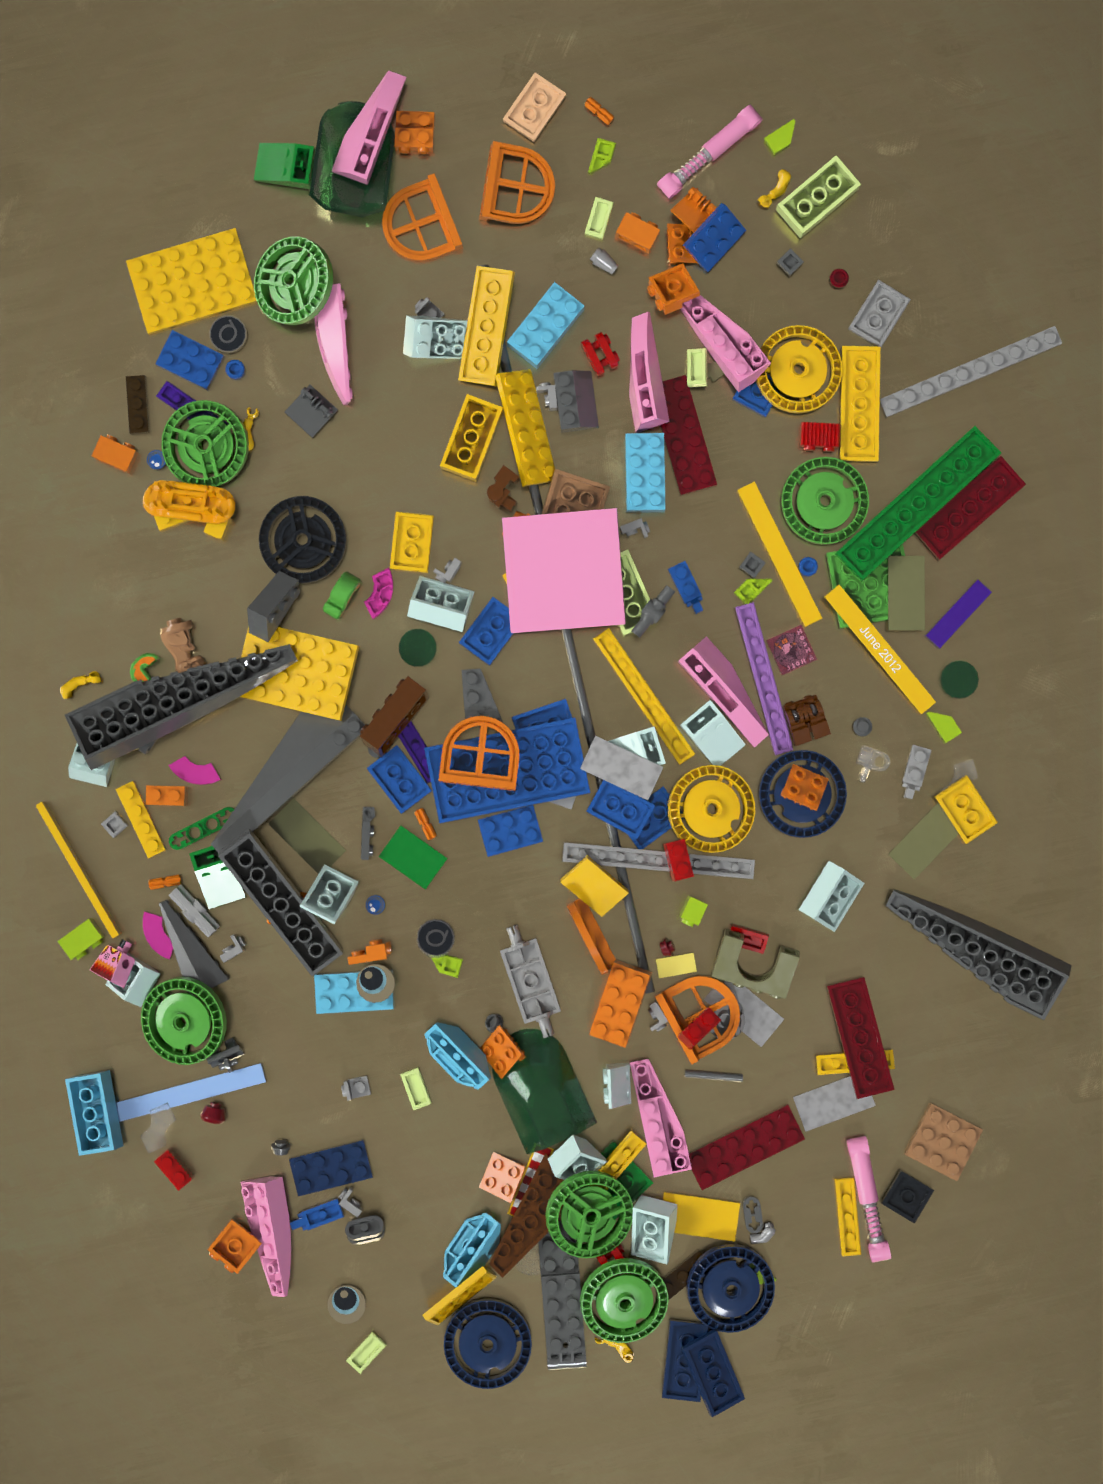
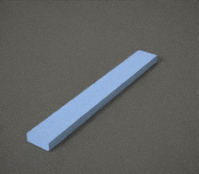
(191, 1091)

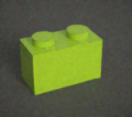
(692, 911)
(81, 939)

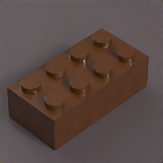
(394, 716)

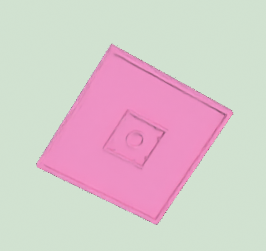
(564, 570)

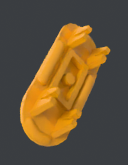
(189, 502)

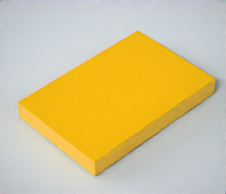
(411, 542)
(966, 809)
(594, 886)

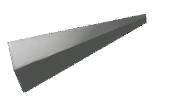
(190, 951)

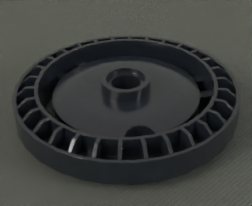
(292, 528)

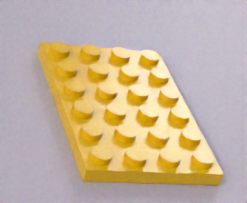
(191, 281)
(313, 683)

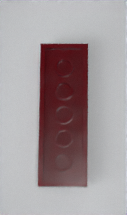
(685, 439)
(970, 507)
(860, 1038)
(745, 1147)

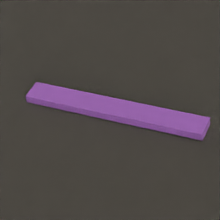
(764, 678)

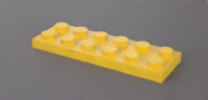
(486, 325)
(860, 403)
(526, 427)

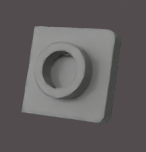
(427, 308)
(550, 399)
(631, 528)
(451, 569)
(231, 951)
(656, 1012)
(356, 1087)
(352, 1205)

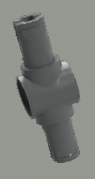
(653, 611)

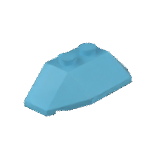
(458, 1055)
(471, 1248)

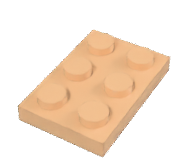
(534, 107)

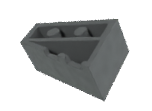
(272, 605)
(477, 696)

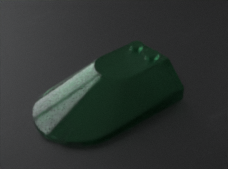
(336, 191)
(543, 1093)

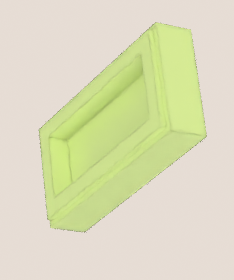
(599, 218)
(697, 367)
(416, 1088)
(366, 1352)

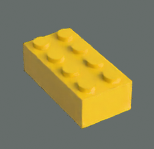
(471, 437)

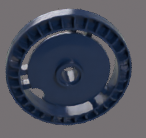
(798, 812)
(735, 1302)
(487, 1328)

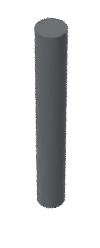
(714, 1075)

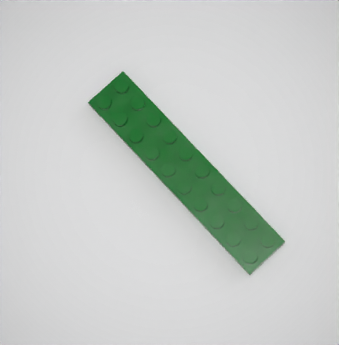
(918, 503)

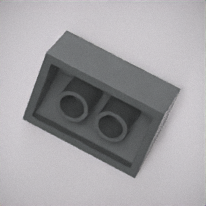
(575, 400)

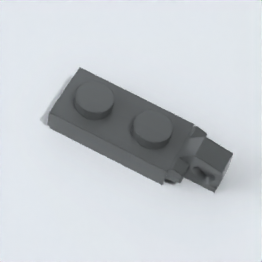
(368, 814)

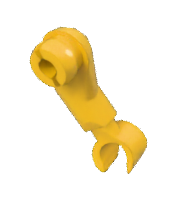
(780, 189)
(248, 424)
(68, 687)
(622, 1348)

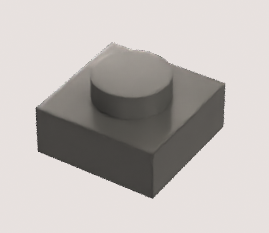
(790, 262)
(752, 565)

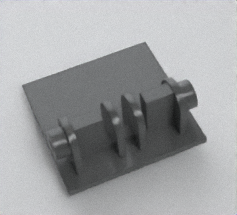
(311, 410)

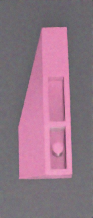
(367, 133)
(332, 342)
(726, 342)
(646, 383)
(723, 686)
(660, 1124)
(270, 1223)

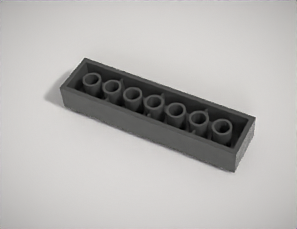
(280, 902)

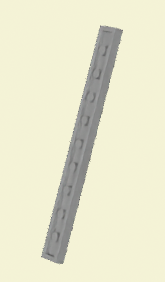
(970, 371)
(657, 860)

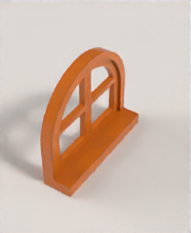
(493, 181)
(442, 214)
(478, 778)
(592, 935)
(678, 1023)

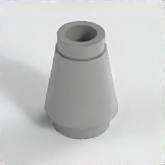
(603, 260)

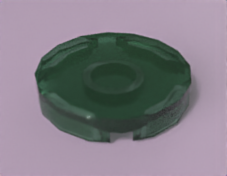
(417, 647)
(959, 679)

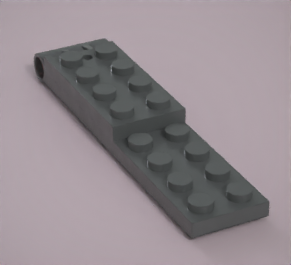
(561, 1305)

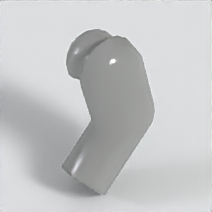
(765, 1236)

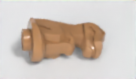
(179, 643)

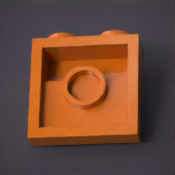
(414, 132)
(672, 288)
(374, 951)
(234, 1246)

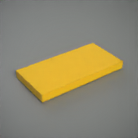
(705, 1216)
(459, 1295)

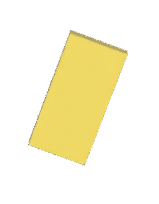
(676, 965)

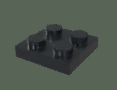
(907, 1196)

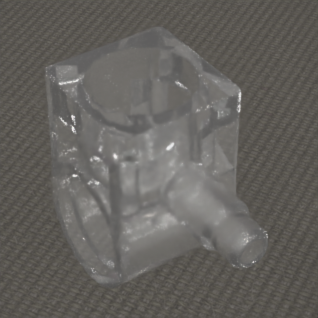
(867, 759)

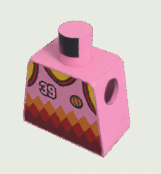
(114, 964)

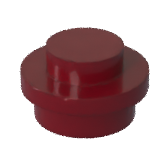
(839, 278)
(667, 947)

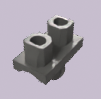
(226, 1058)

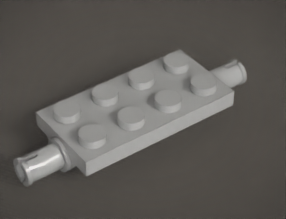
(530, 981)

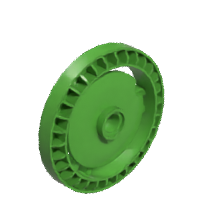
(310, 285)
(219, 439)
(827, 485)
(171, 1031)
(582, 1202)
(619, 1314)

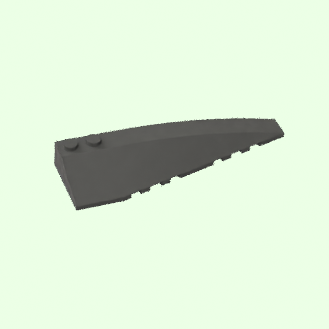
(298, 758)
(1008, 965)

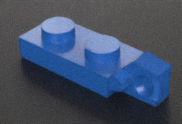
(686, 586)
(318, 1215)

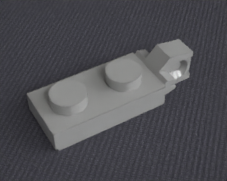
(915, 770)

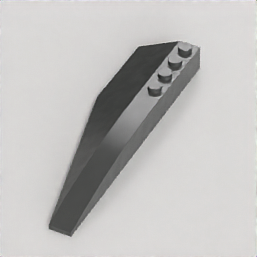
(166, 703)

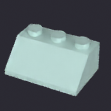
(440, 603)
(831, 896)

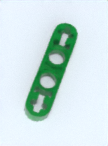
(202, 825)

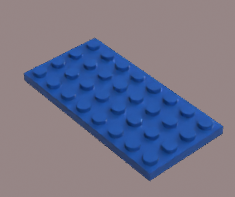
(546, 771)

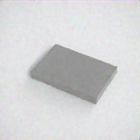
(879, 314)

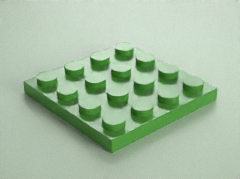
(868, 595)

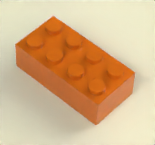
(620, 1003)

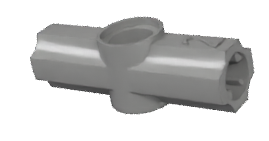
(194, 910)

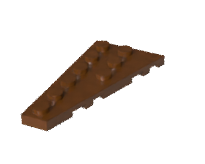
(528, 1222)

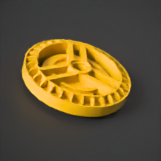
(813, 366)
(726, 810)

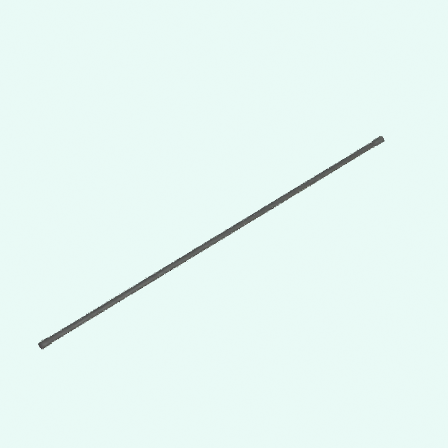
(590, 735)

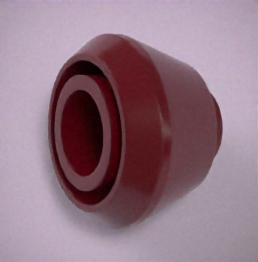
(213, 1113)

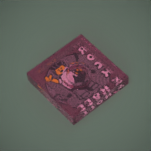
(791, 650)

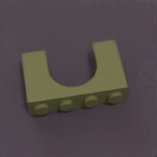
(774, 982)

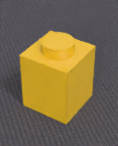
(217, 530)

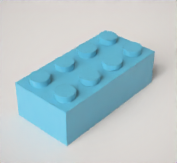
(545, 325)
(645, 472)
(339, 994)
(94, 1112)

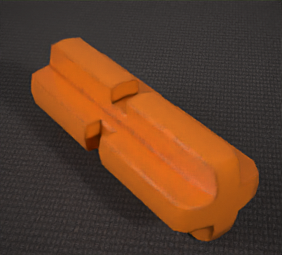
(596, 108)
(424, 821)
(167, 881)

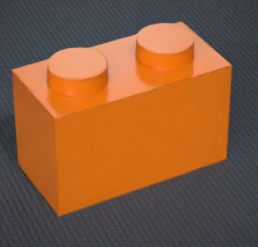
(638, 232)
(115, 454)
(166, 795)

